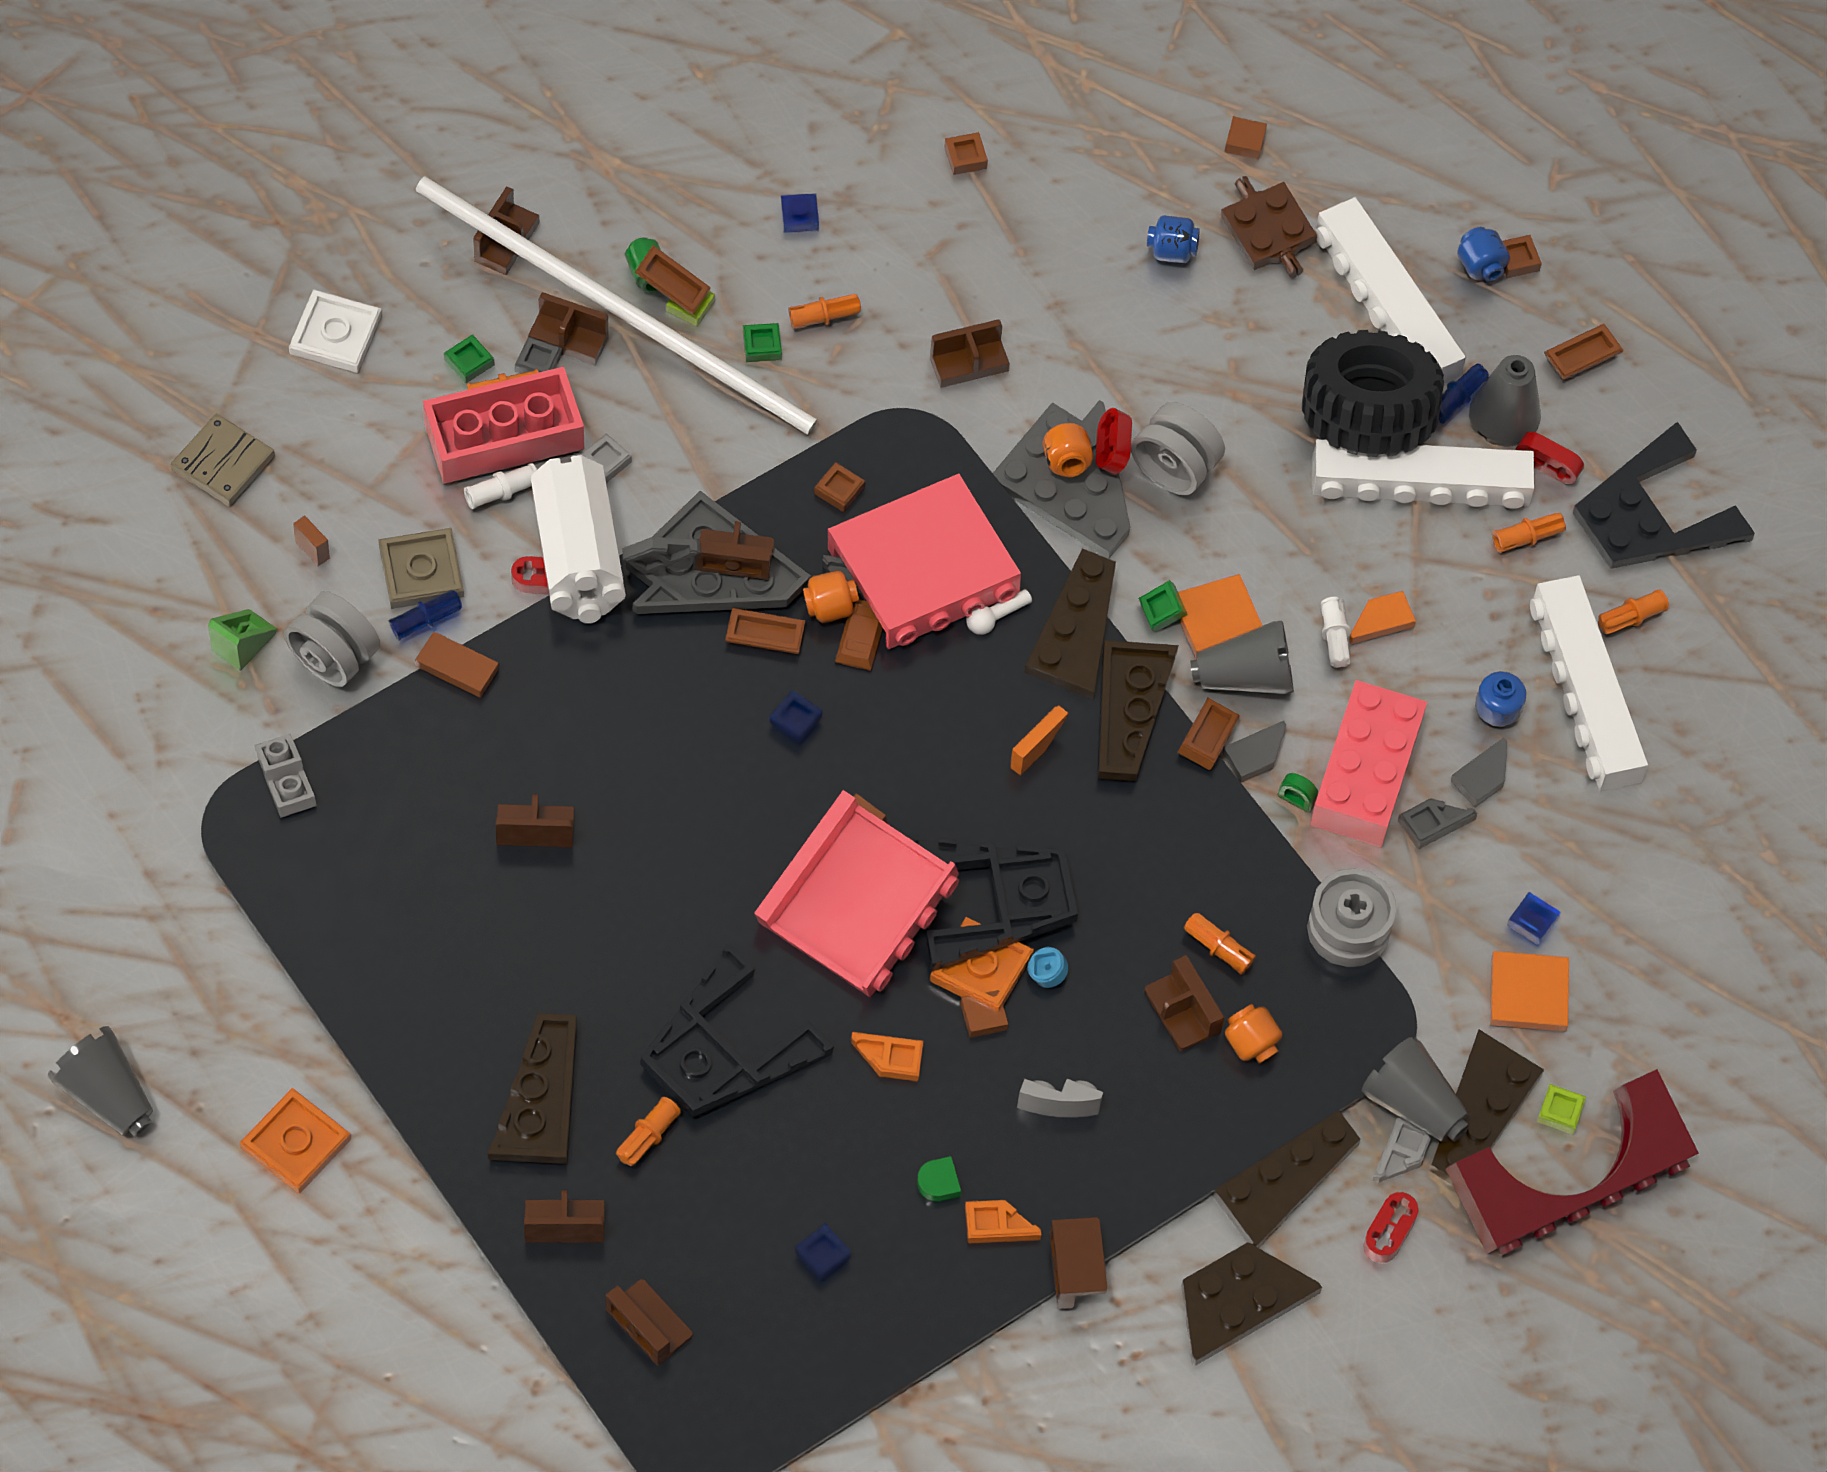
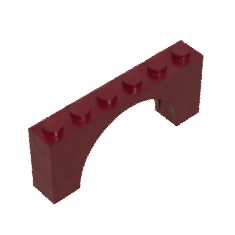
(1508, 1209)

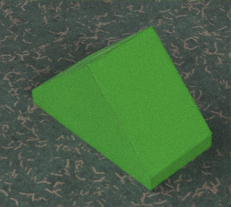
(239, 636)

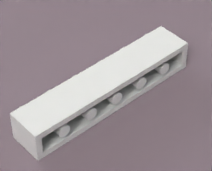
(1384, 284)
(1426, 475)
(1588, 683)

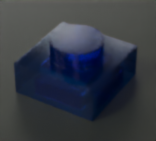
(799, 213)
(795, 716)
(1533, 918)
(823, 1251)

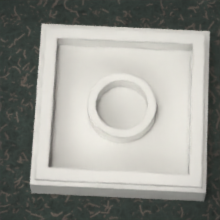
(335, 331)

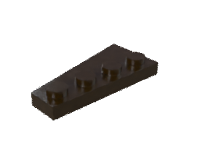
(1074, 632)
(1130, 700)
(1492, 1093)
(539, 1104)
(1274, 1186)

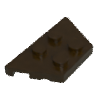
(1240, 1297)

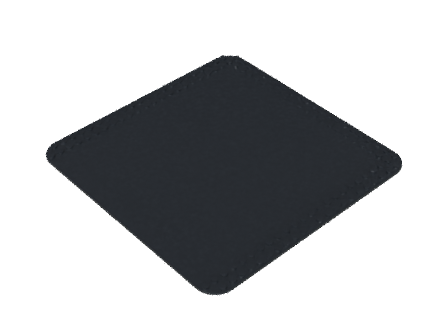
(688, 807)

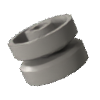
(1177, 448)
(332, 639)
(1351, 917)

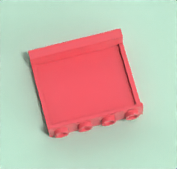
(926, 560)
(857, 895)

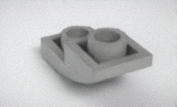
(285, 775)
(1075, 1100)

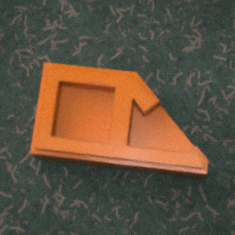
(1383, 617)
(1037, 740)
(890, 1055)
(997, 1223)

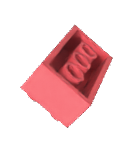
(503, 425)
(1368, 763)

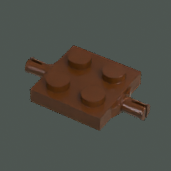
(1269, 226)

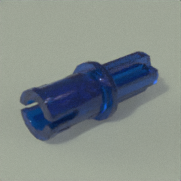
(1459, 391)
(425, 614)

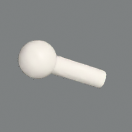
(984, 620)

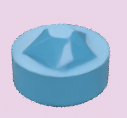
(1048, 967)

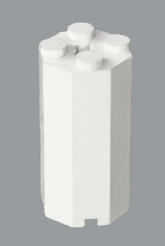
(577, 538)

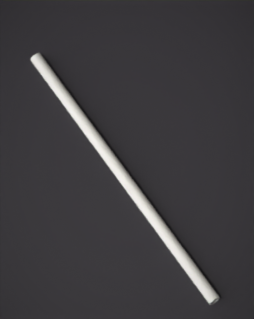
(616, 305)

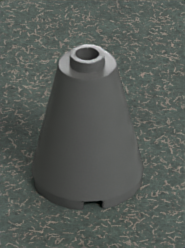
(1507, 403)
(1247, 662)
(104, 1083)
(1418, 1092)

